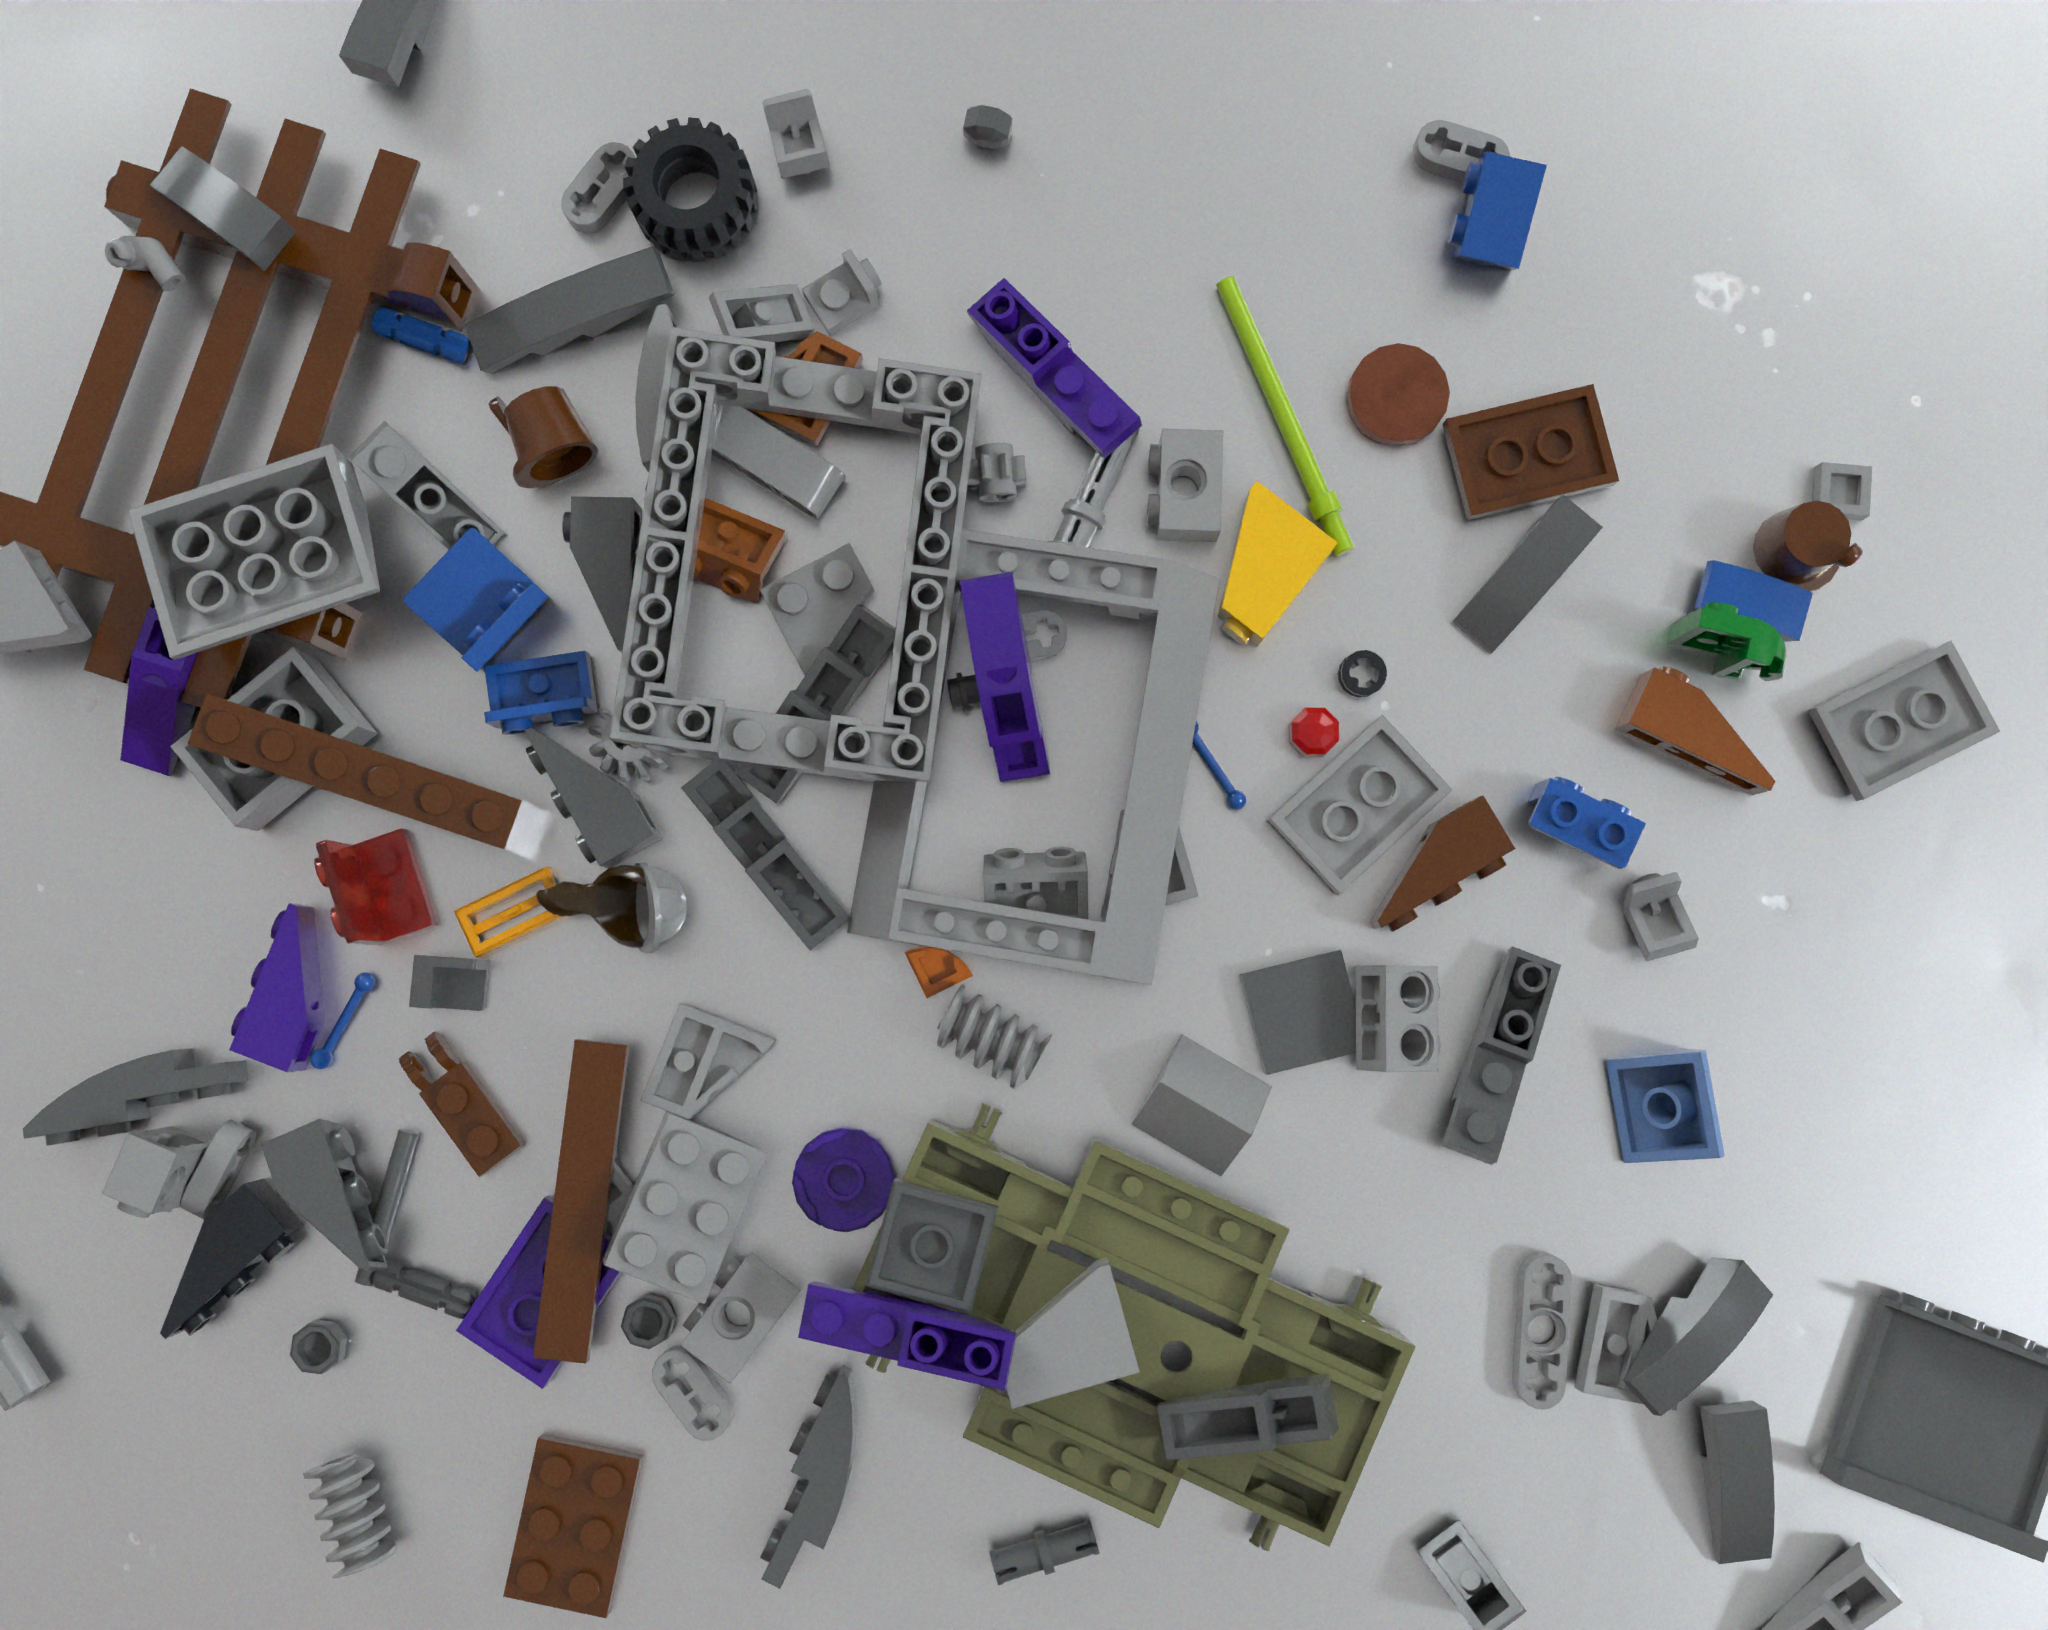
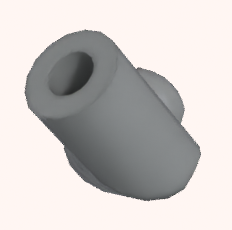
(145, 255)

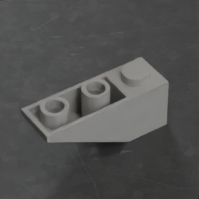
(420, 487)

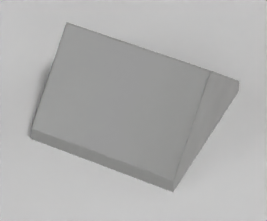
(1202, 1106)

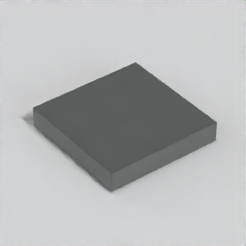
(1301, 1011)
(932, 1245)

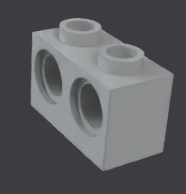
(1388, 1018)
(154, 1170)

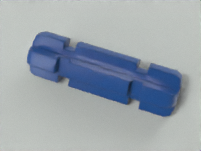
(420, 334)

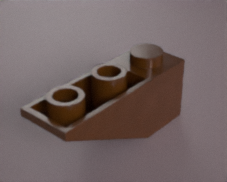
(1448, 852)

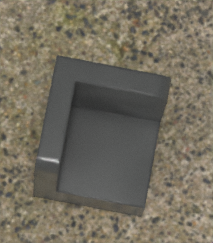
(449, 983)

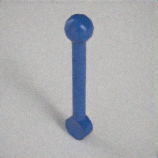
(1235, 798)
(324, 1057)

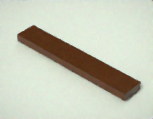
(581, 1201)

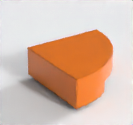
(937, 969)

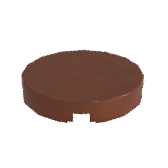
(1398, 394)

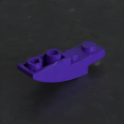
(1052, 369)
(1004, 676)
(910, 1333)

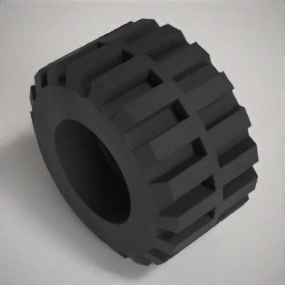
(685, 151)

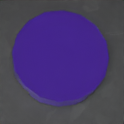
(843, 1179)

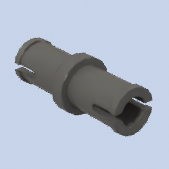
(1044, 1552)

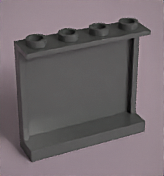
(1947, 1424)

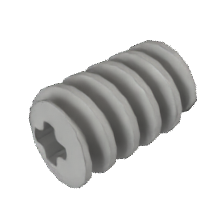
(990, 1038)
(351, 1513)

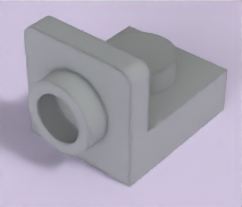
(844, 293)

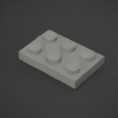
(1904, 721)
(1360, 804)

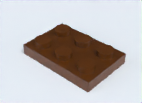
(1530, 452)
(573, 1525)

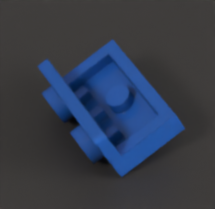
(540, 691)
(1583, 822)

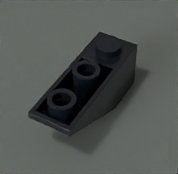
(230, 1245)

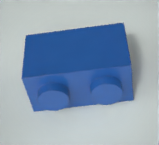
(1498, 210)

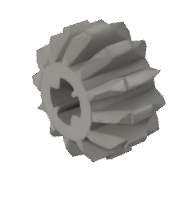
(624, 758)

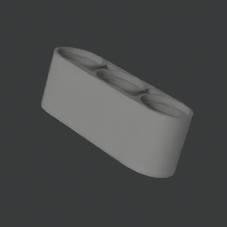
(775, 460)

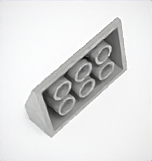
(256, 550)

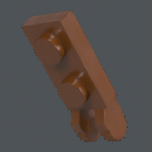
(463, 1107)

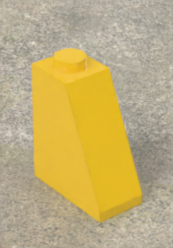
(1269, 565)

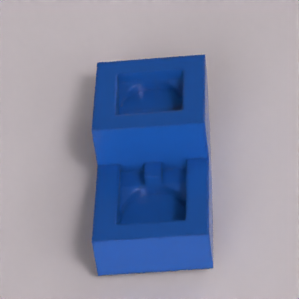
(1756, 596)

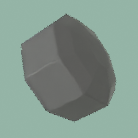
(987, 126)
(648, 1321)
(318, 1346)

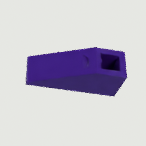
(154, 706)
(287, 999)

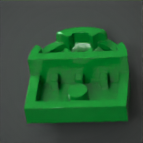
(1734, 639)

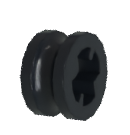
(1373, 663)

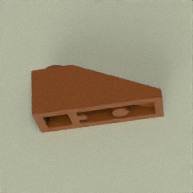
(1688, 726)

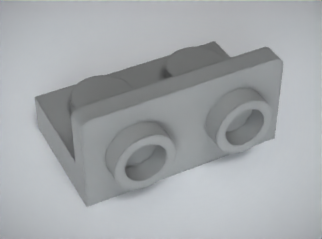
(1038, 881)

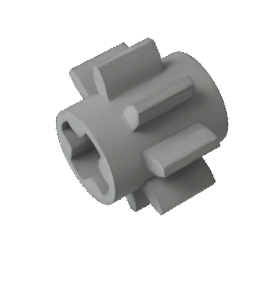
(996, 472)

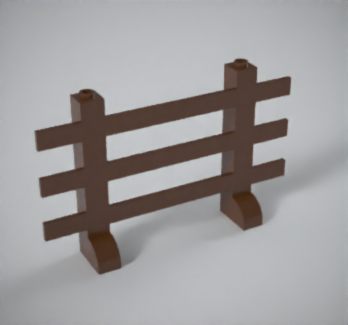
(356, 270)

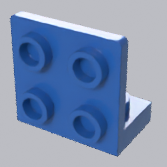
(475, 598)

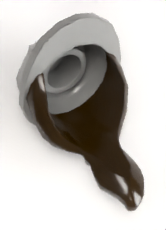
(629, 902)

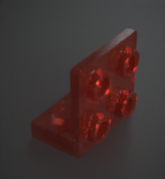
(375, 888)

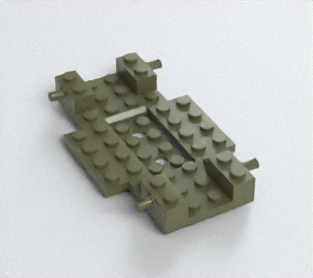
(1200, 1251)

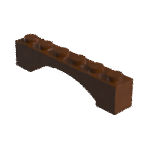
(354, 771)

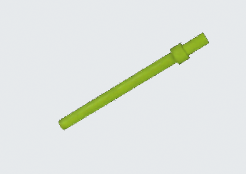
(1323, 503)

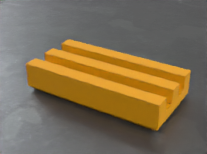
(472, 932)

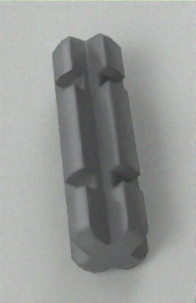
(425, 1289)

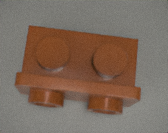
(735, 551)

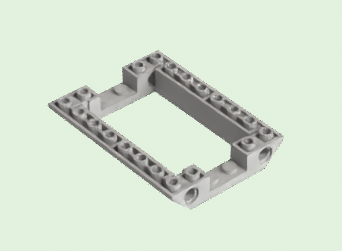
(746, 373)
(1129, 938)

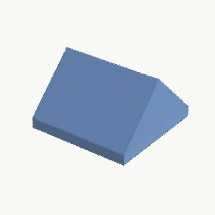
(1665, 1106)

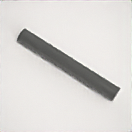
(391, 1191)

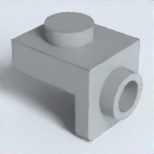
(795, 133)
(1659, 916)

